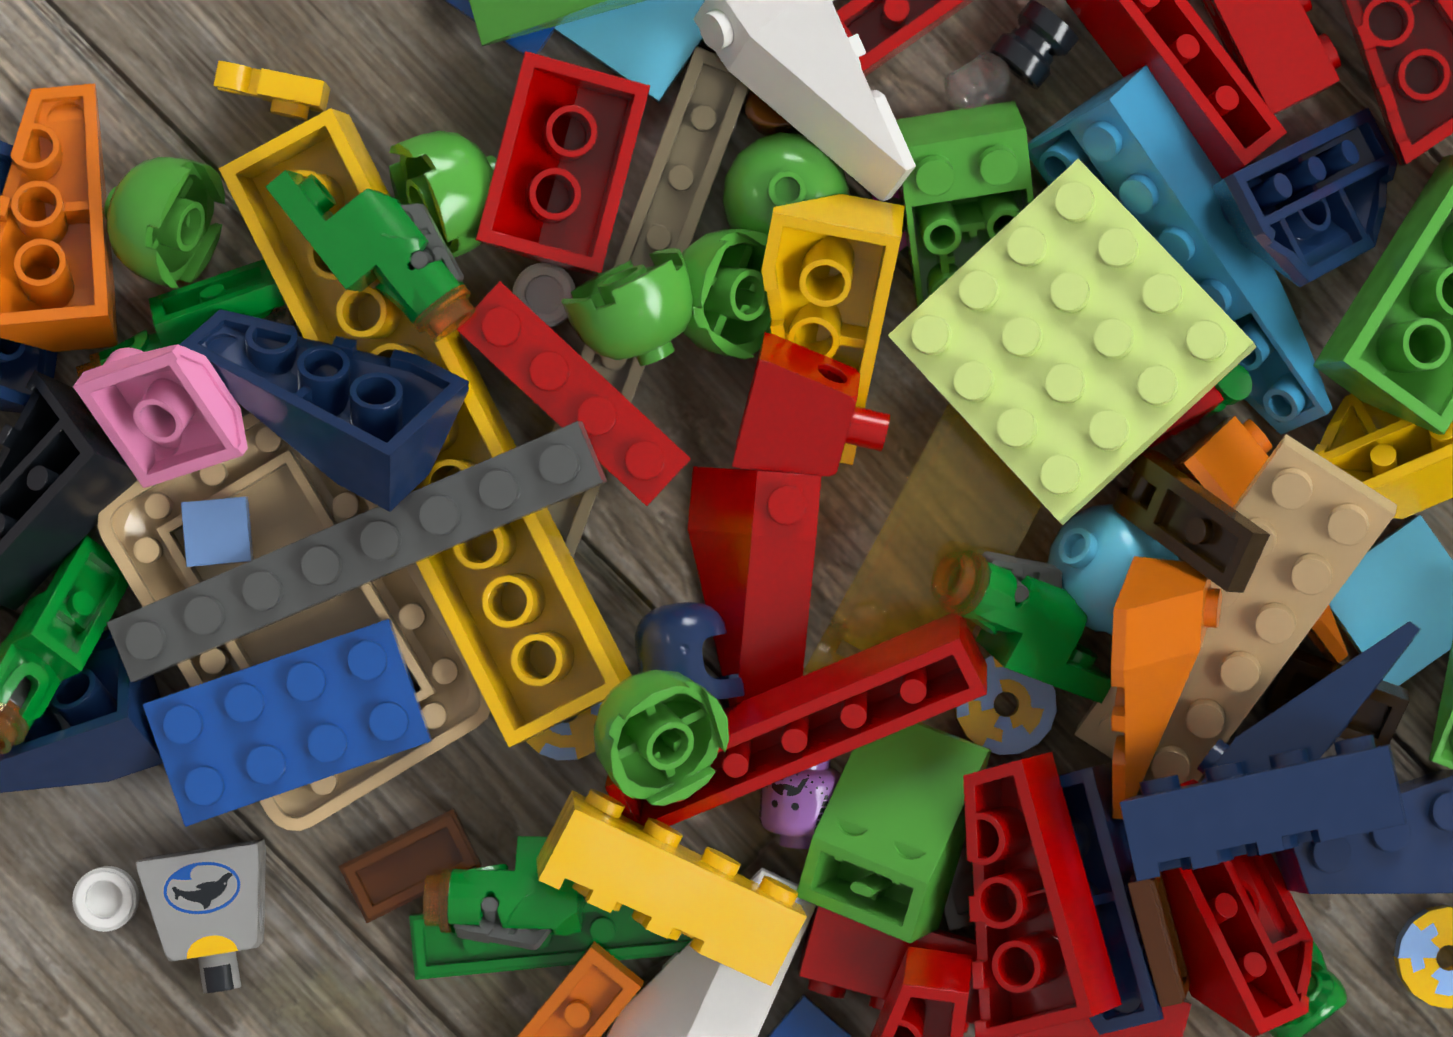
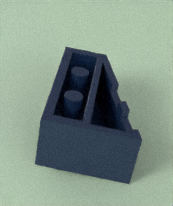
(1384, 861)

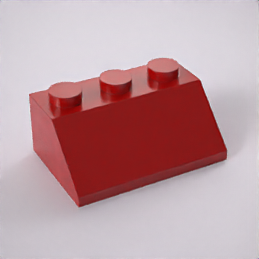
(562, 164)

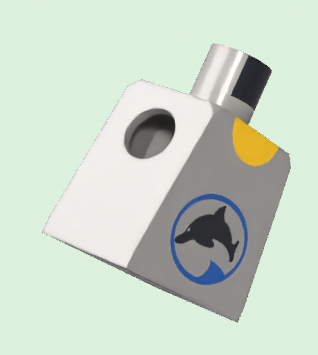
(208, 906)

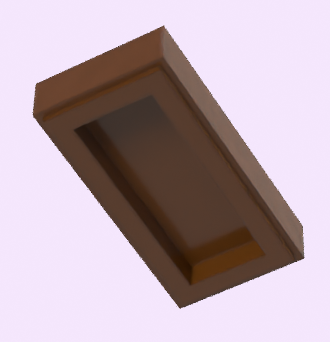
(398, 868)
(1160, 939)

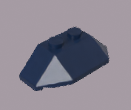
(1313, 199)

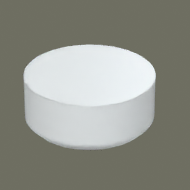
(543, 289)
(105, 898)

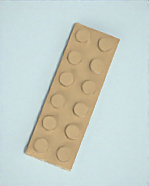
(1319, 534)

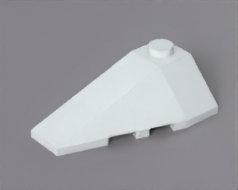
(813, 78)
(703, 996)

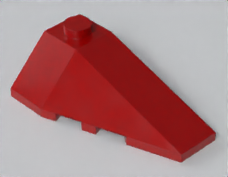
(755, 568)

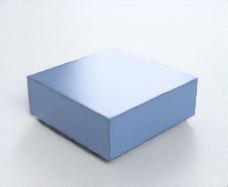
(217, 531)

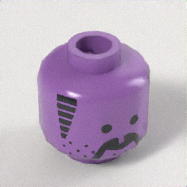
(797, 804)

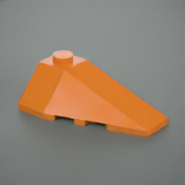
(54, 227)
(1225, 466)
(1154, 647)

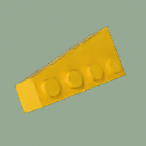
(670, 885)

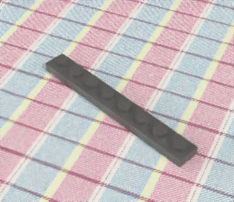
(357, 551)

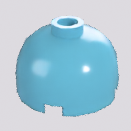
(1095, 558)

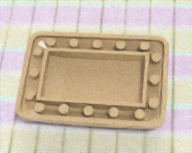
(286, 504)

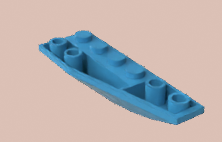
(1165, 180)

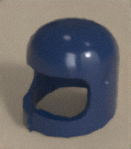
(673, 641)

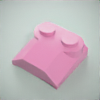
(164, 411)

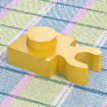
(289, 93)

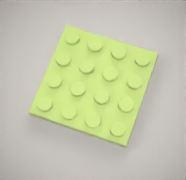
(1071, 341)

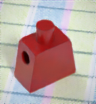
(803, 412)

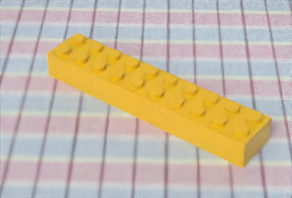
(505, 594)

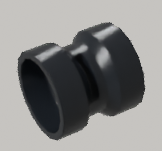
(1033, 45)

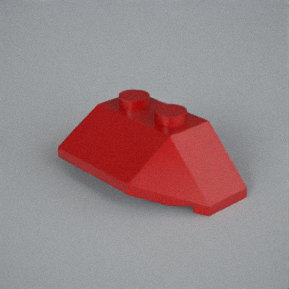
(1242, 941)

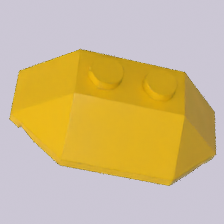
(1390, 455)

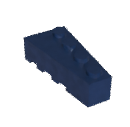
(1263, 808)

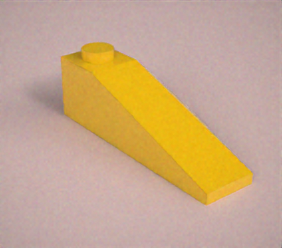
(832, 278)

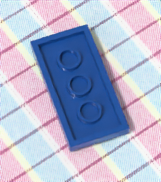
(287, 722)

